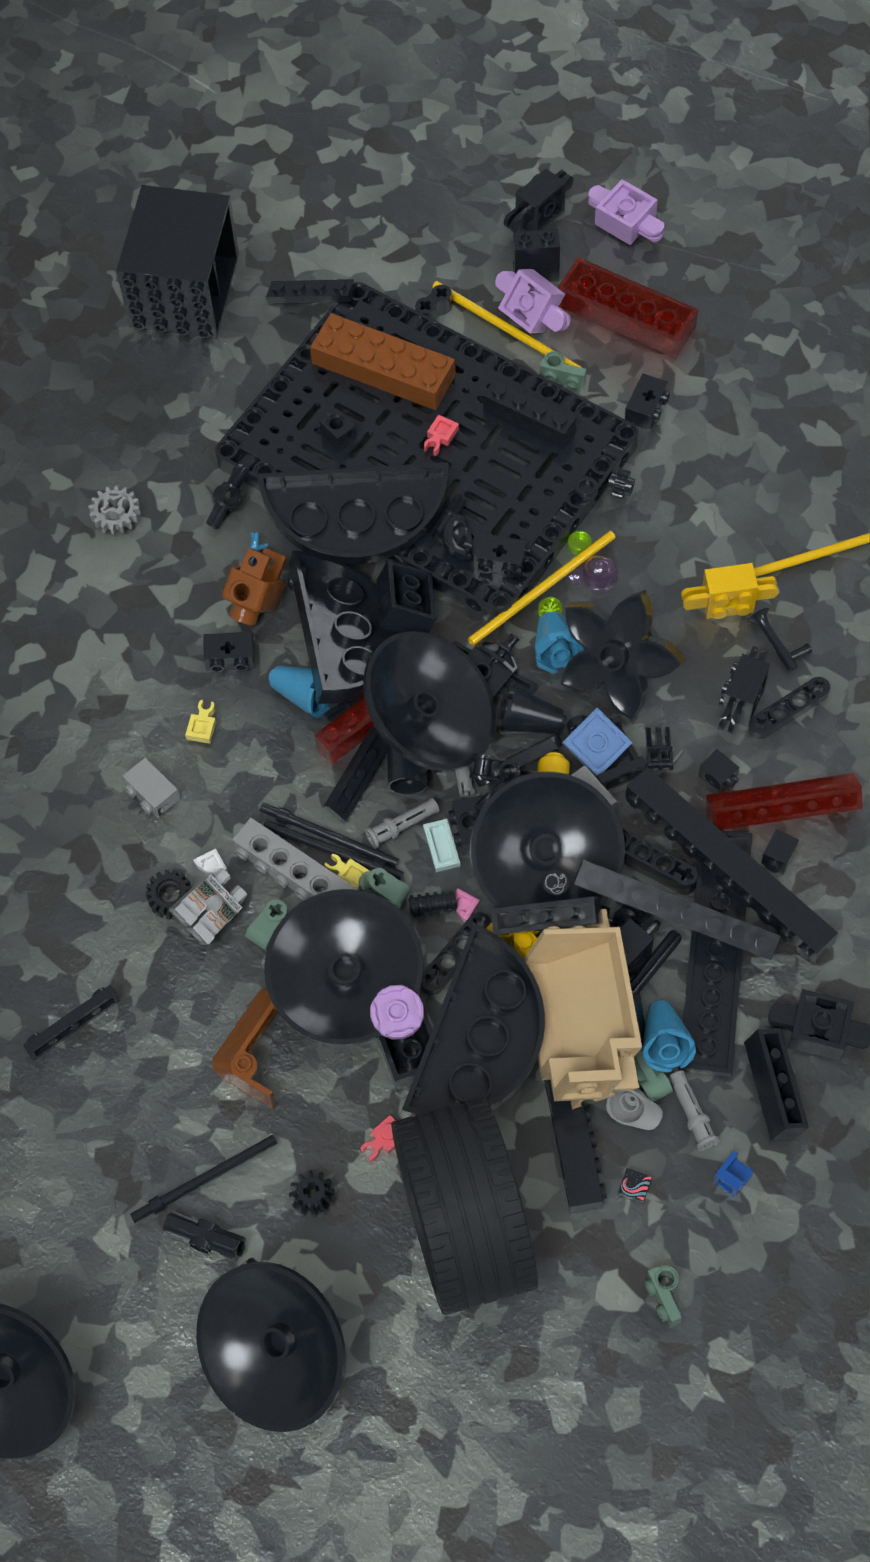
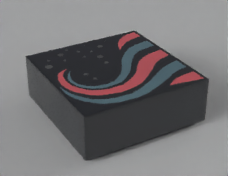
(635, 1185)

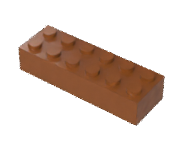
(383, 361)

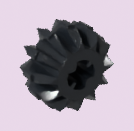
(302, 1192)

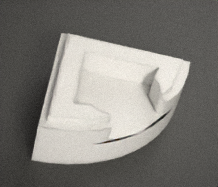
(209, 862)

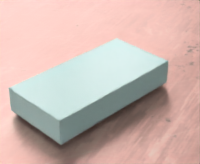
(441, 845)

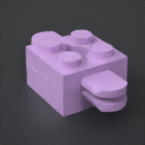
(626, 212)
(531, 310)

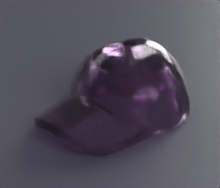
(593, 575)

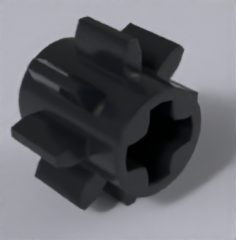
(621, 484)

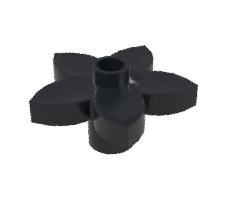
(618, 651)

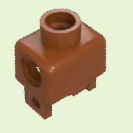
(255, 587)

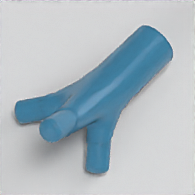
(255, 544)

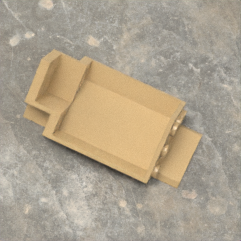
(587, 1010)

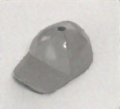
(637, 1113)

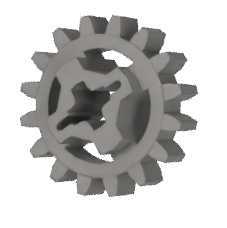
(114, 510)

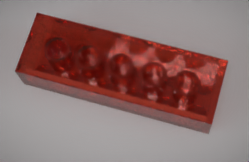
(627, 307)

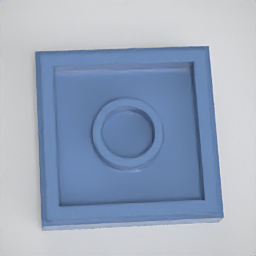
(597, 742)

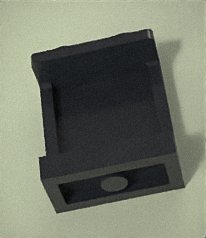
(539, 252)
(624, 768)

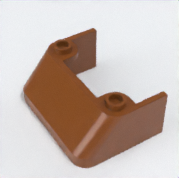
(234, 1059)

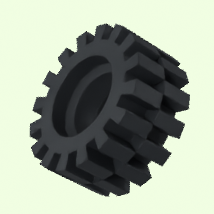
(159, 884)

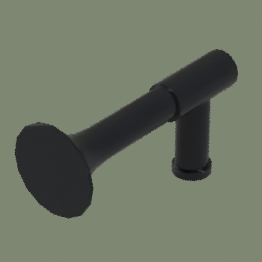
(788, 659)

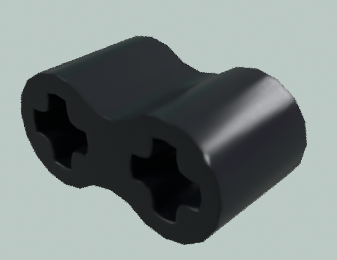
(437, 303)

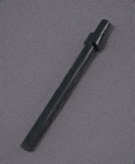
(286, 817)
(331, 849)
(157, 1203)

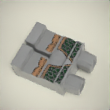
(208, 906)

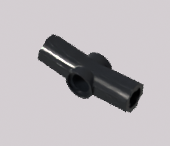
(204, 1235)

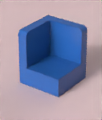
(732, 1175)

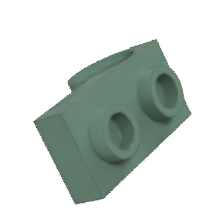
(555, 370)
(667, 1308)

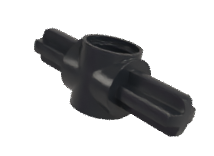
(233, 486)

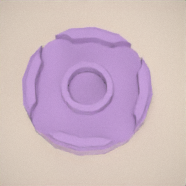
(397, 1012)

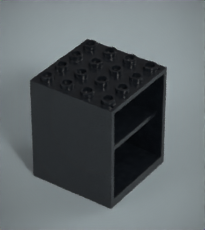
(178, 261)

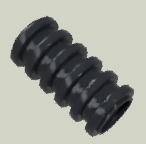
(432, 903)

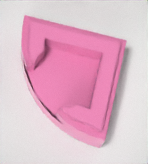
(465, 904)

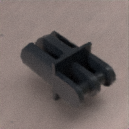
(659, 751)

